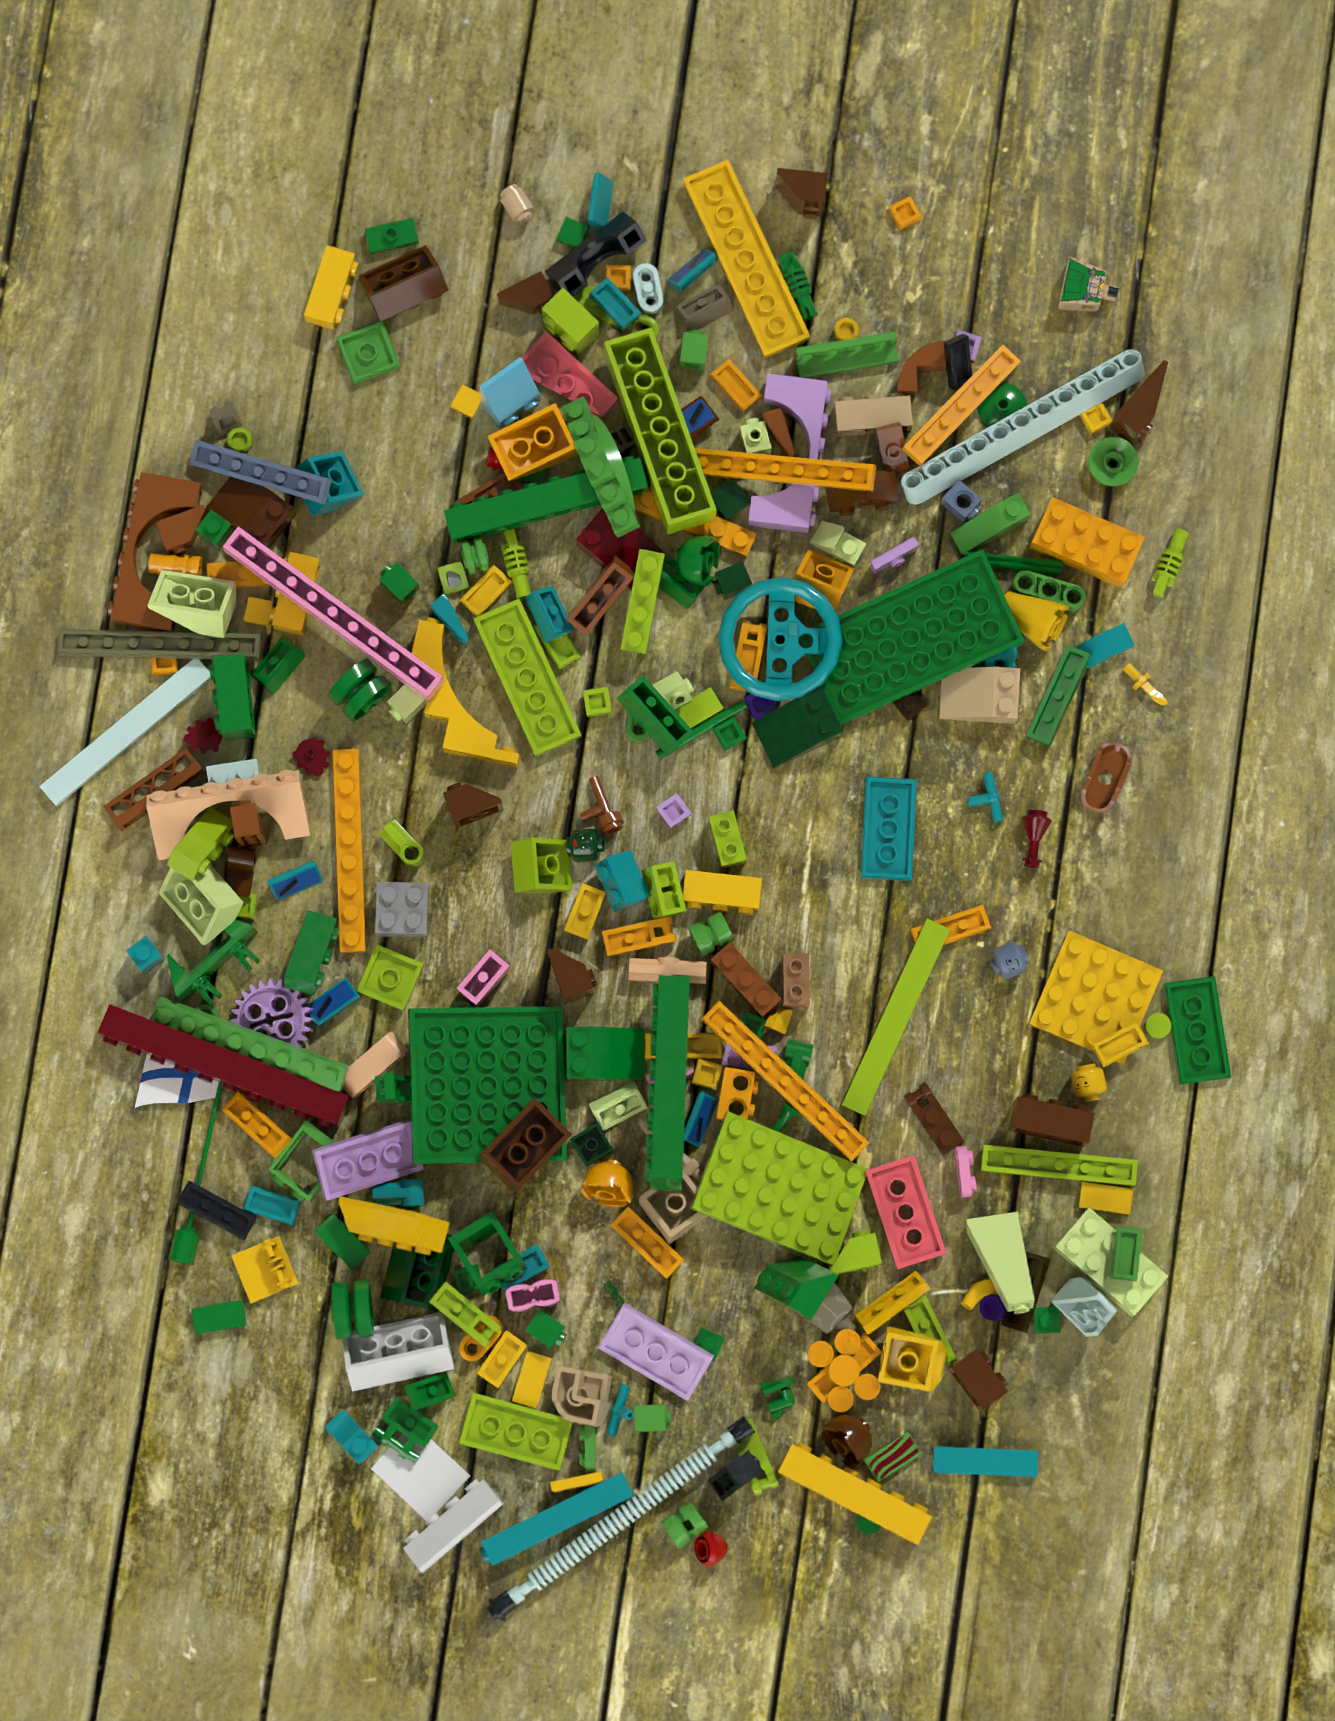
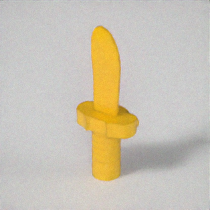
(1141, 681)

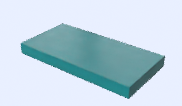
(888, 828)

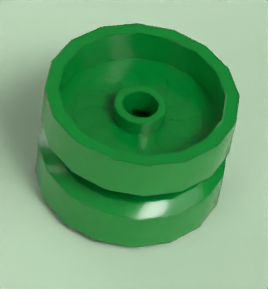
(359, 690)
(352, 1309)

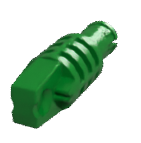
(798, 284)

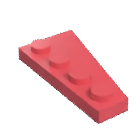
(562, 373)

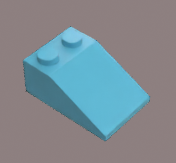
(509, 394)

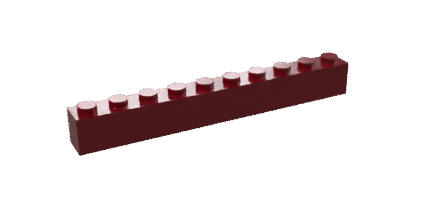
(223, 1066)

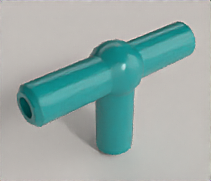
(991, 797)
(618, 1410)

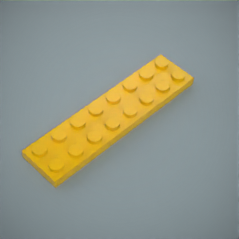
(746, 259)

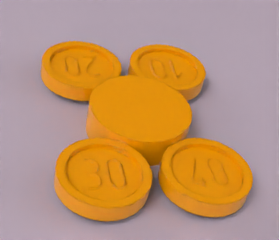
(843, 1370)

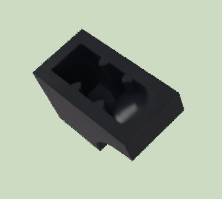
(735, 1475)

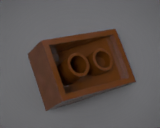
(1135, 416)
(252, 509)

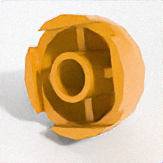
(609, 1183)

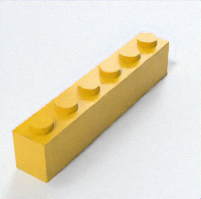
(855, 1494)

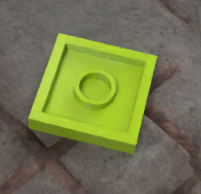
(390, 977)

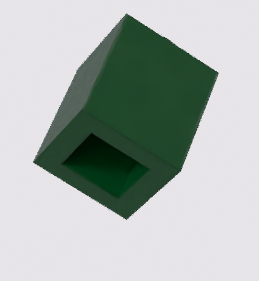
(731, 580)

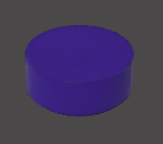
(992, 1308)

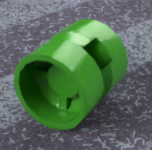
(710, 934)
(675, 1528)

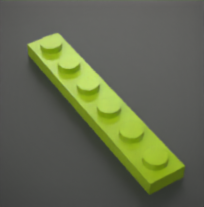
(1059, 1165)

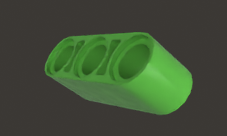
(1060, 587)

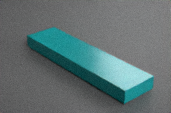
(985, 1461)

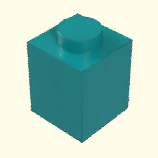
(145, 954)

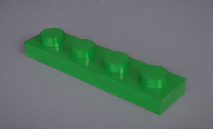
(1058, 695)

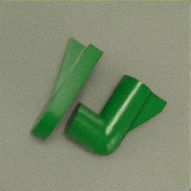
(778, 1406)

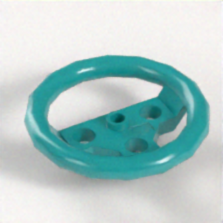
(826, 640)

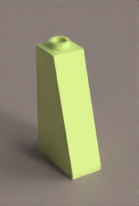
(1003, 1255)

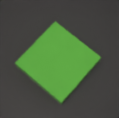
(368, 352)

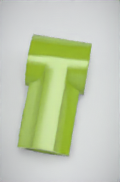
(401, 843)

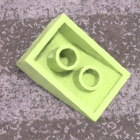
(195, 601)

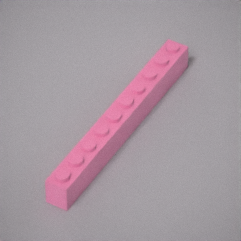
(333, 614)

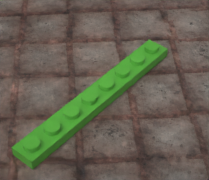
(251, 1044)

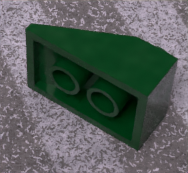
(798, 727)

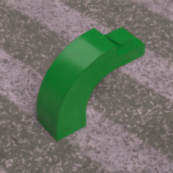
(392, 1088)

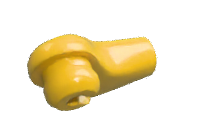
(977, 1292)

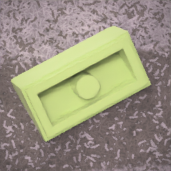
(618, 1105)

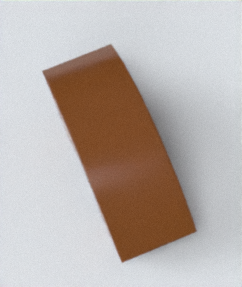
(926, 359)

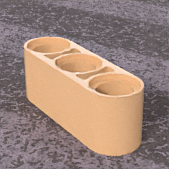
(373, 1063)

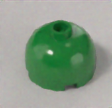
(697, 558)

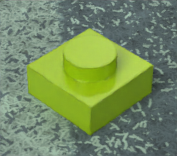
(597, 702)

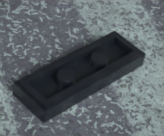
(216, 1210)

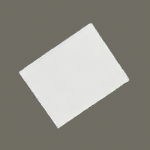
(426, 1482)

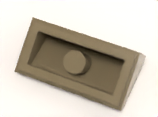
(705, 308)

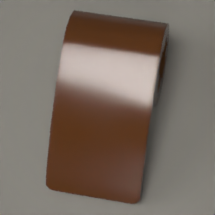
(241, 869)

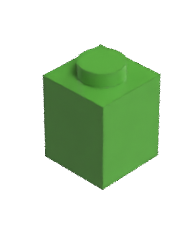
(694, 350)
(651, 1418)

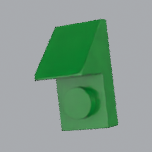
(429, 1391)

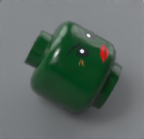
(585, 845)

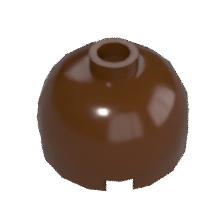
(848, 1437)

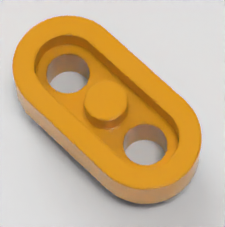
(481, 1351)

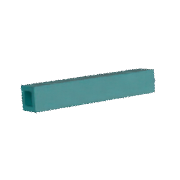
(556, 1519)

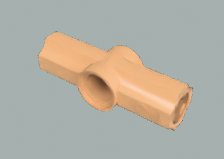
(649, 969)

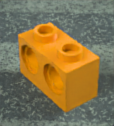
(731, 1095)

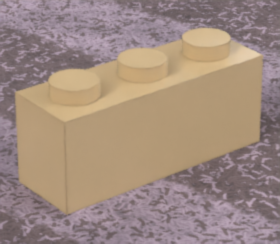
(866, 414)

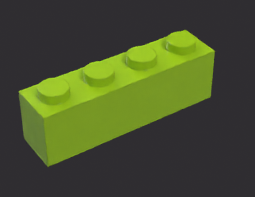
(643, 601)

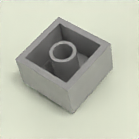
(402, 909)

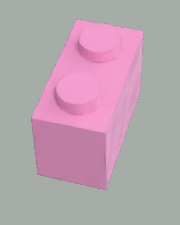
(483, 978)

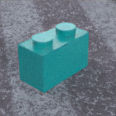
(622, 880)

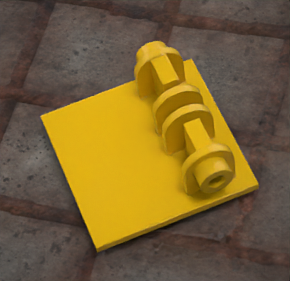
(265, 1269)

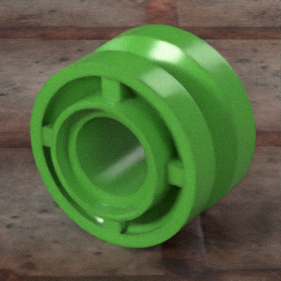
(474, 555)

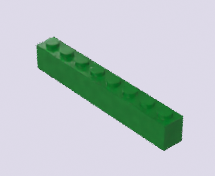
(532, 503)

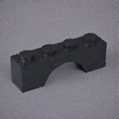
(615, 238)

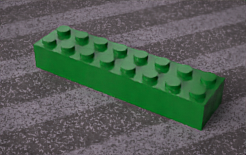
(669, 1089)

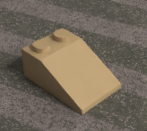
(981, 695)

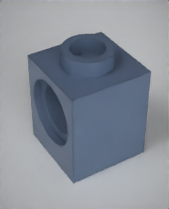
(959, 491)

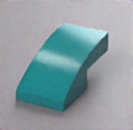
(1107, 644)

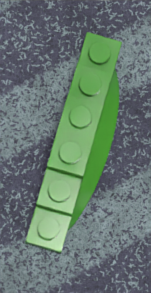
(602, 465)

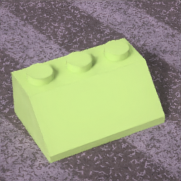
(203, 904)

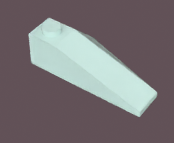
(1084, 1306)

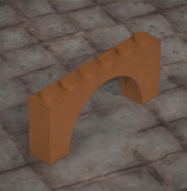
(154, 500)

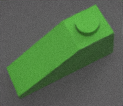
(991, 524)

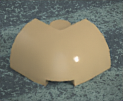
(581, 1395)

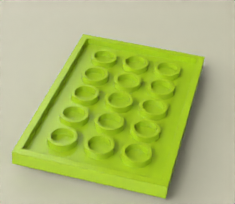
(779, 1188)

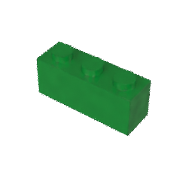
(655, 715)
(311, 953)

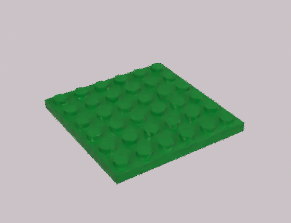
(477, 1073)

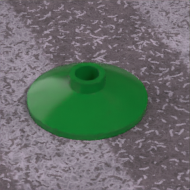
(989, 410)

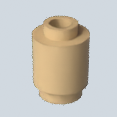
(516, 203)

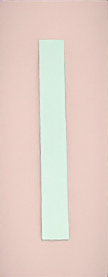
(126, 731)

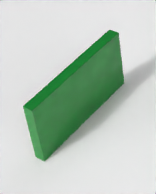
(1197, 1030)

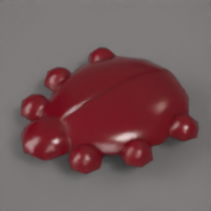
(203, 736)
(312, 756)

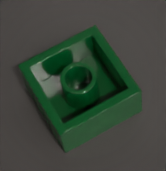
(730, 499)
(591, 1145)

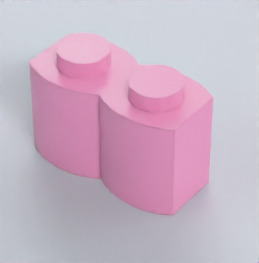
(524, 1297)

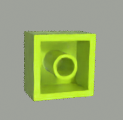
(570, 322)

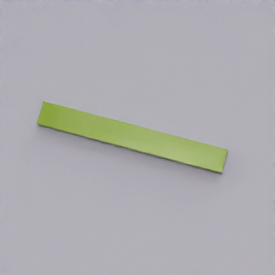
(895, 1017)

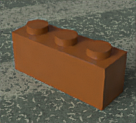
(600, 595)
(248, 824)
(745, 980)

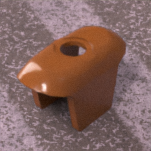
(1111, 758)

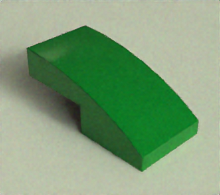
(342, 1241)

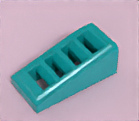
(446, 614)

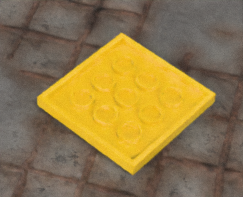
(1093, 992)

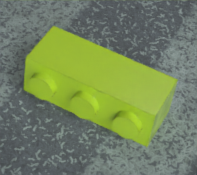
(202, 844)

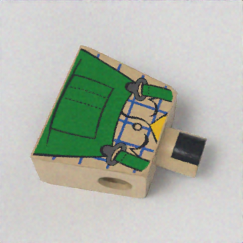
(1084, 287)

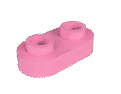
(966, 1182)

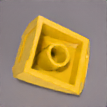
(911, 1360)

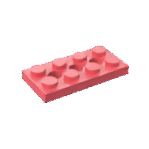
(894, 1226)

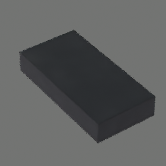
(958, 361)

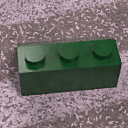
(416, 1277)

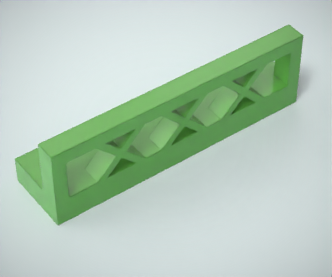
(846, 355)

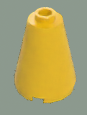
(1037, 618)

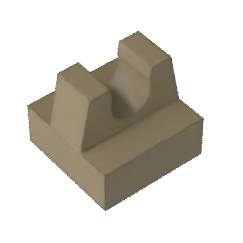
(225, 418)

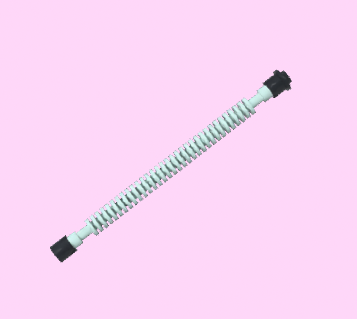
(508, 1601)

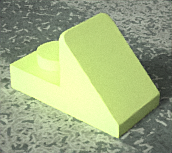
(838, 543)

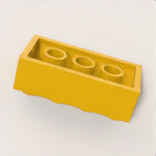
(394, 1225)

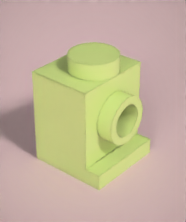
(758, 446)
(675, 690)

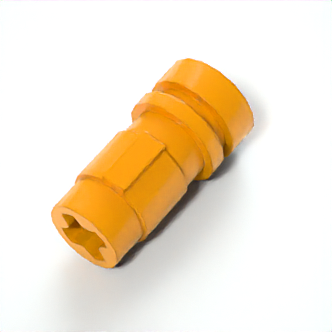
(175, 564)

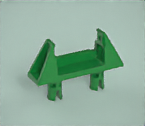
(197, 980)

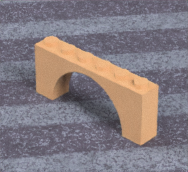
(275, 793)

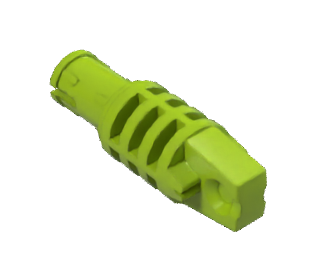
(516, 563)
(1169, 563)

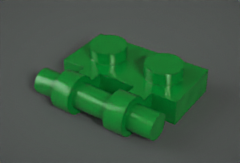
(408, 1422)

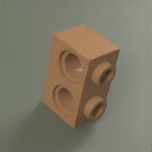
(796, 980)

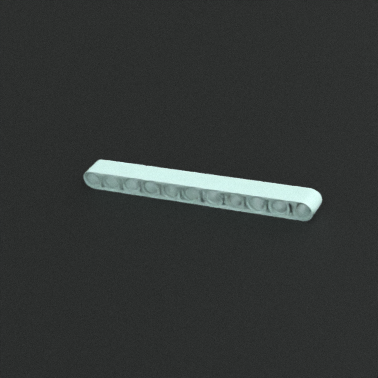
(1023, 426)

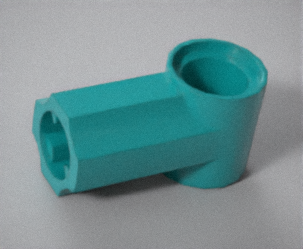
(405, 1193)

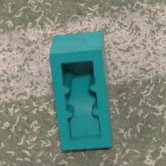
(352, 1437)

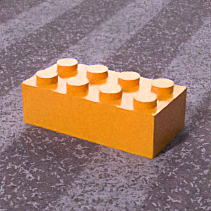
(1087, 542)

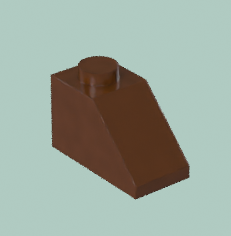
(527, 295)

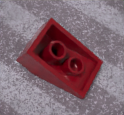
(602, 544)

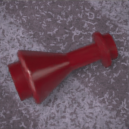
(1036, 825)

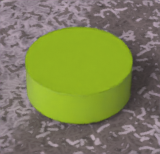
(240, 440)
(1157, 1025)

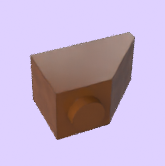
(180, 530)

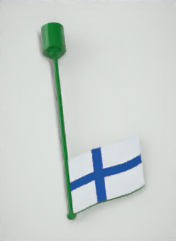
(167, 1085)

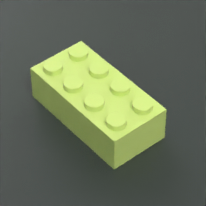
(1090, 1248)

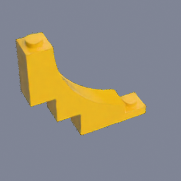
(463, 733)

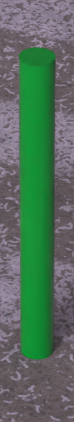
(708, 725)

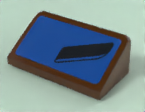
(698, 416)

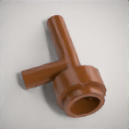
(610, 821)

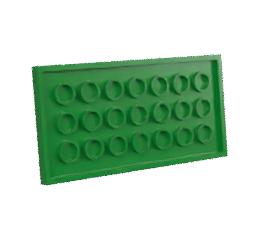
(918, 636)

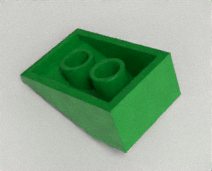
(605, 1053)

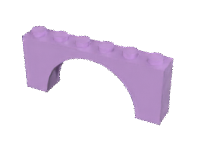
(805, 403)

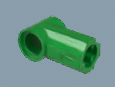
(798, 1056)

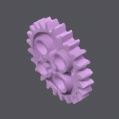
(266, 998)

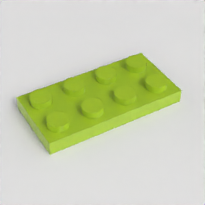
(516, 1431)

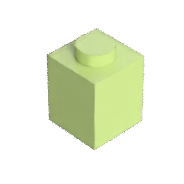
(405, 704)

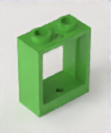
(280, 1178)

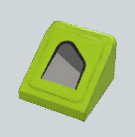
(453, 578)

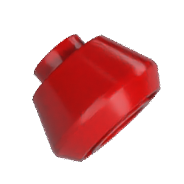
(710, 1548)

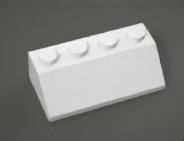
(398, 1352)
(451, 1527)

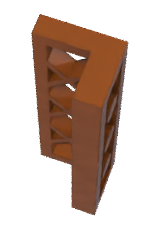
(139, 809)

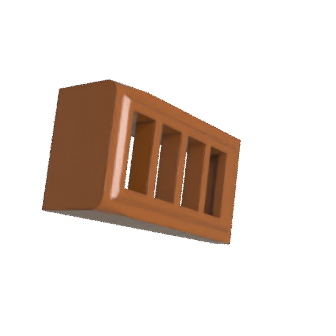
(778, 429)

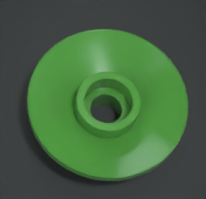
(1113, 449)

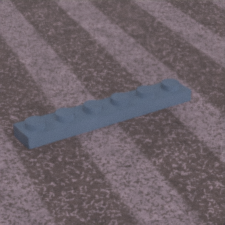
(260, 471)

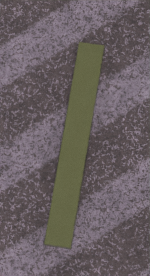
(156, 644)

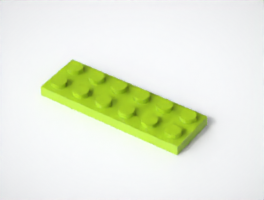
(527, 677)

